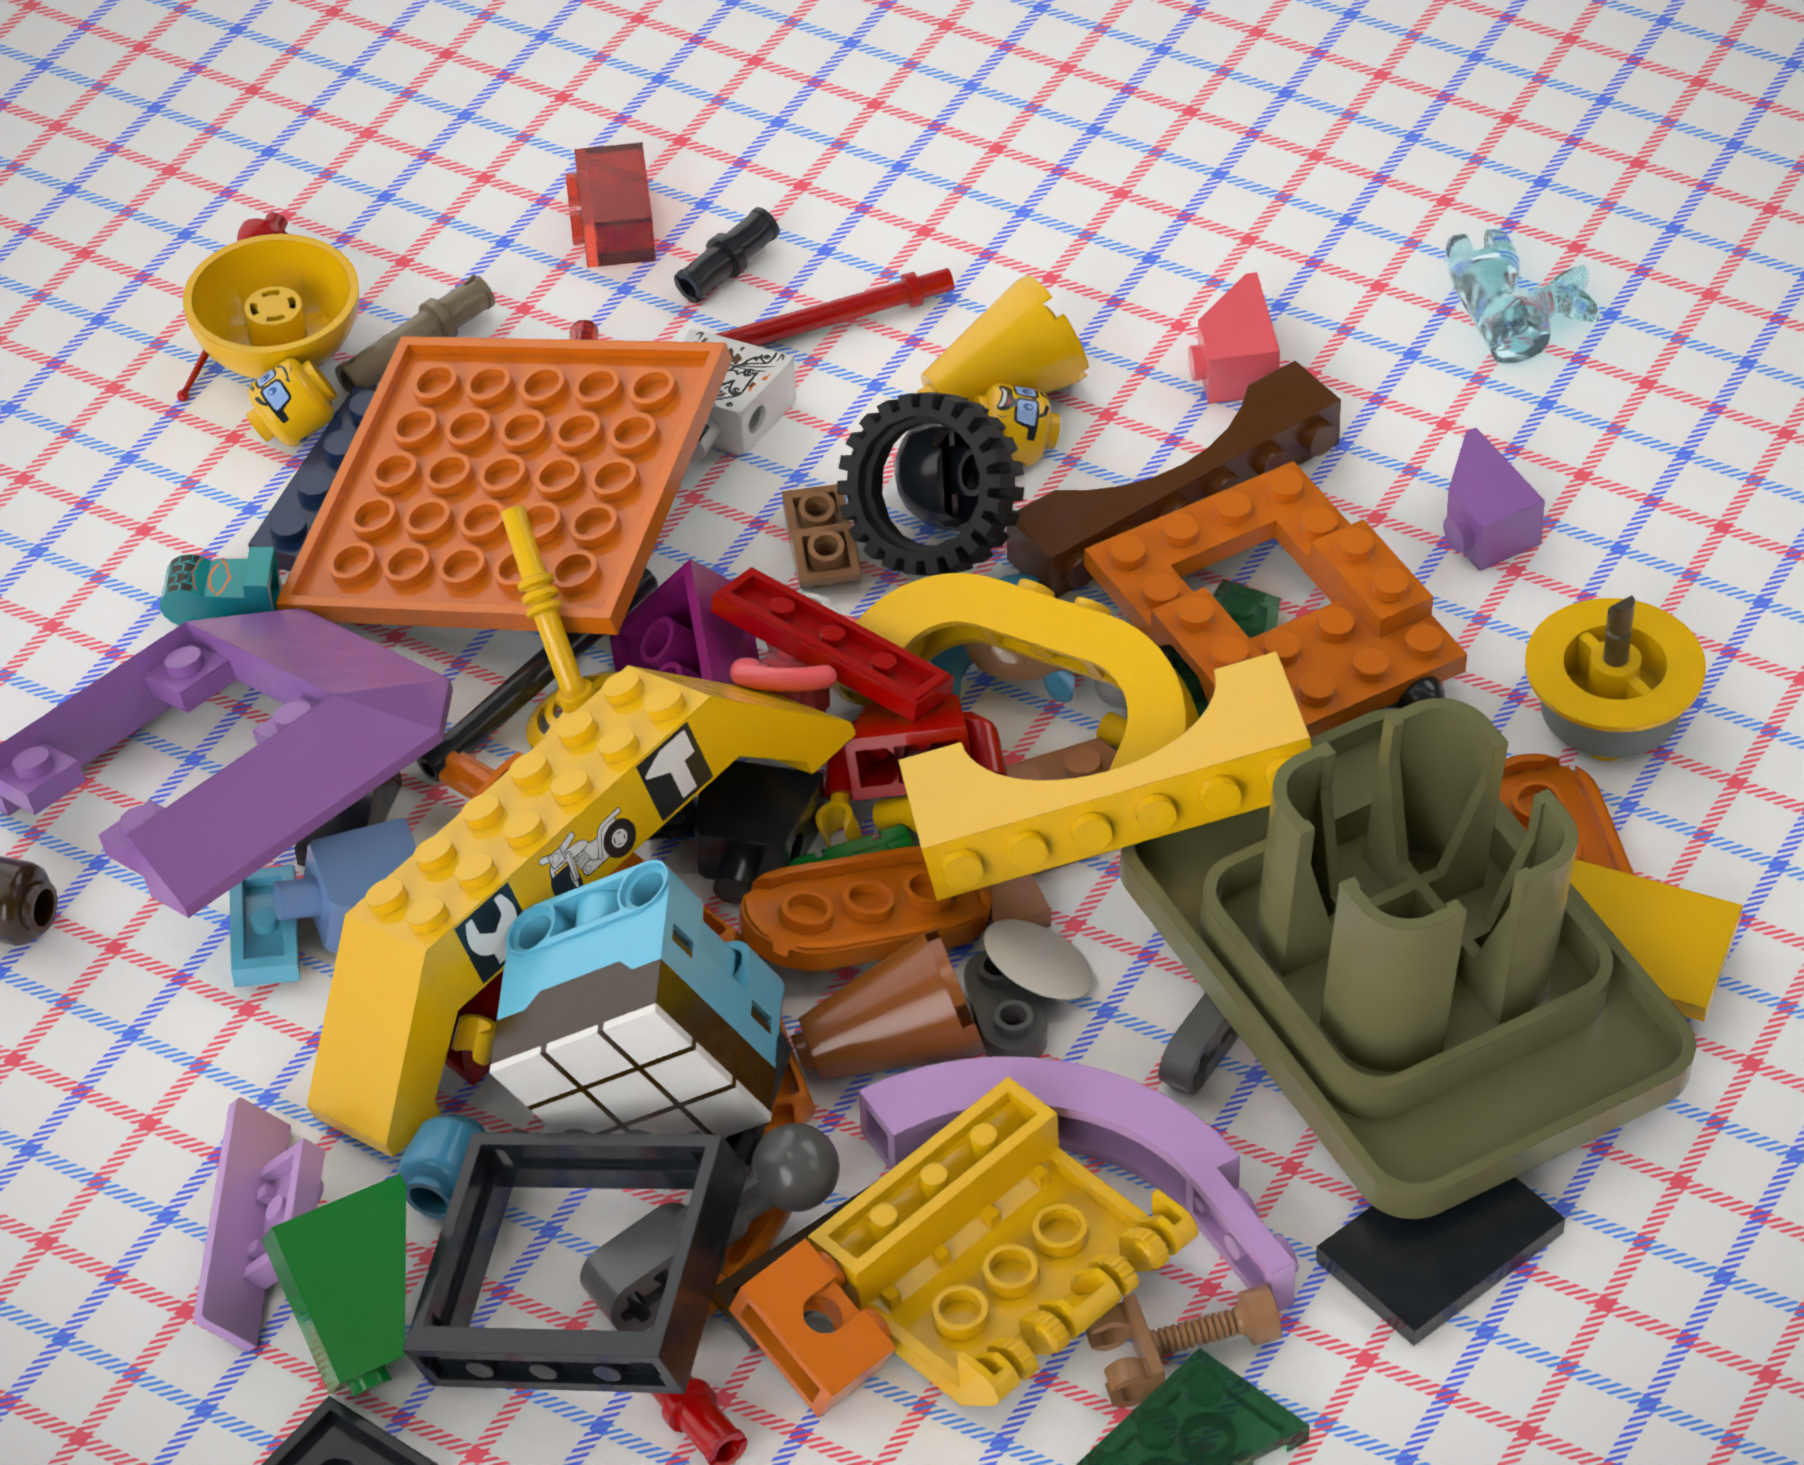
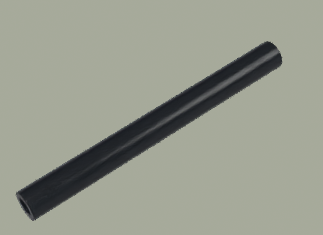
(513, 695)

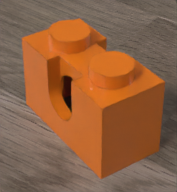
(816, 1364)

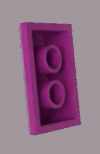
(679, 632)

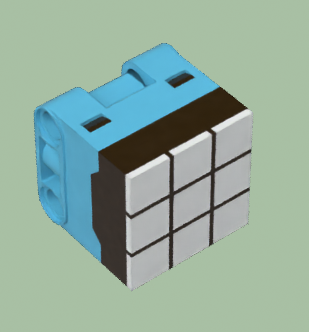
(635, 1012)

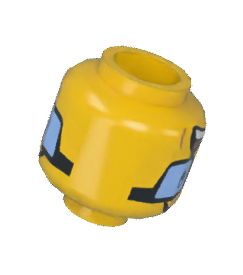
(291, 402)
(1026, 418)

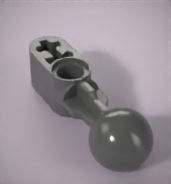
(626, 1277)

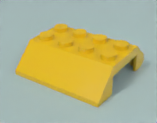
(995, 1247)

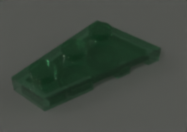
(1201, 1419)

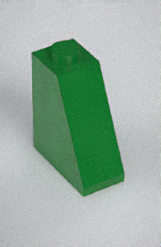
(348, 1283)

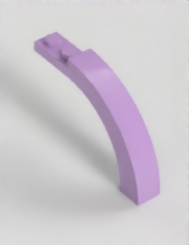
(1105, 1120)

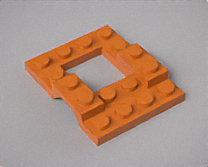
(1337, 658)

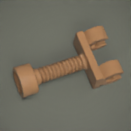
(1137, 1377)

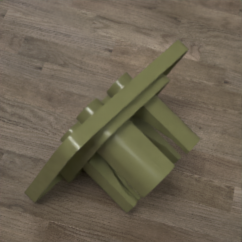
(1416, 960)

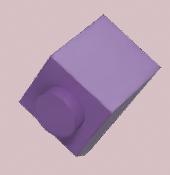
(1490, 506)

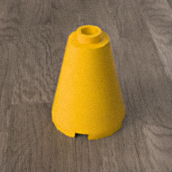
(1011, 344)

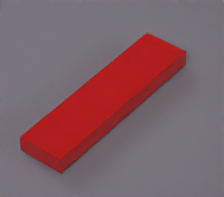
(827, 638)

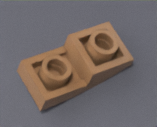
(820, 537)

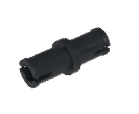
(726, 255)

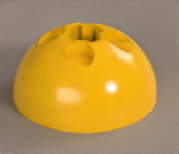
(272, 302)

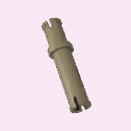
(434, 319)

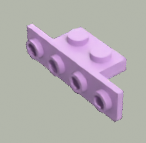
(255, 1189)

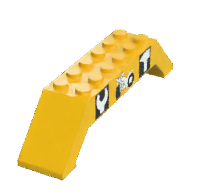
(542, 829)

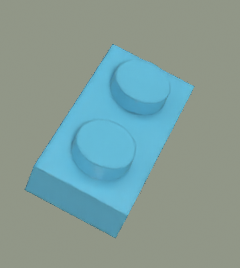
(260, 944)

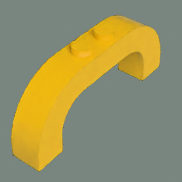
(1033, 623)

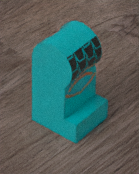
(220, 588)

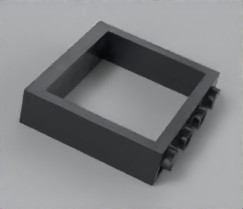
(561, 1359)

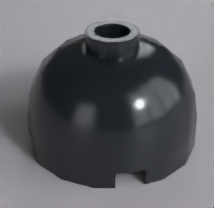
(937, 476)

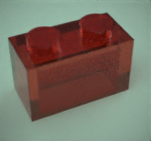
(613, 204)

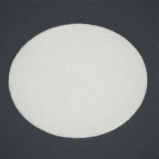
(1038, 959)

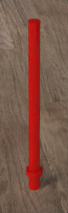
(910, 291)

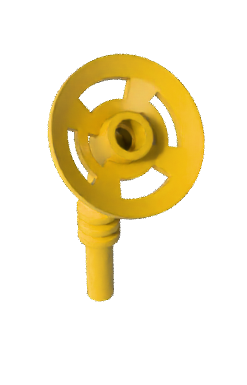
(573, 688)

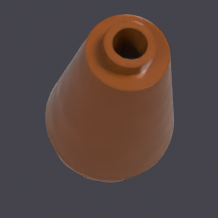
(891, 1017)

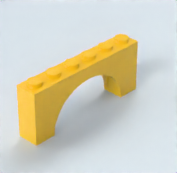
(997, 827)

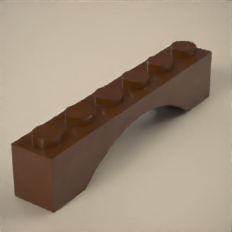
(1279, 422)

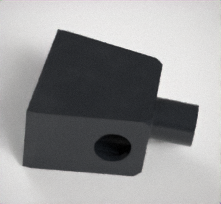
(754, 823)

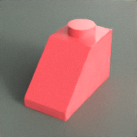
(1234, 343)

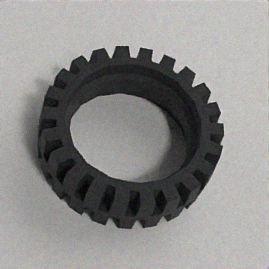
(865, 484)

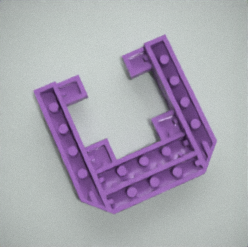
(344, 730)

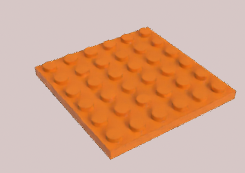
(481, 425)

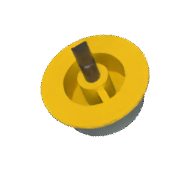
(1614, 675)

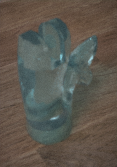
(1511, 323)

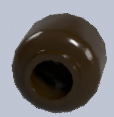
(26, 901)

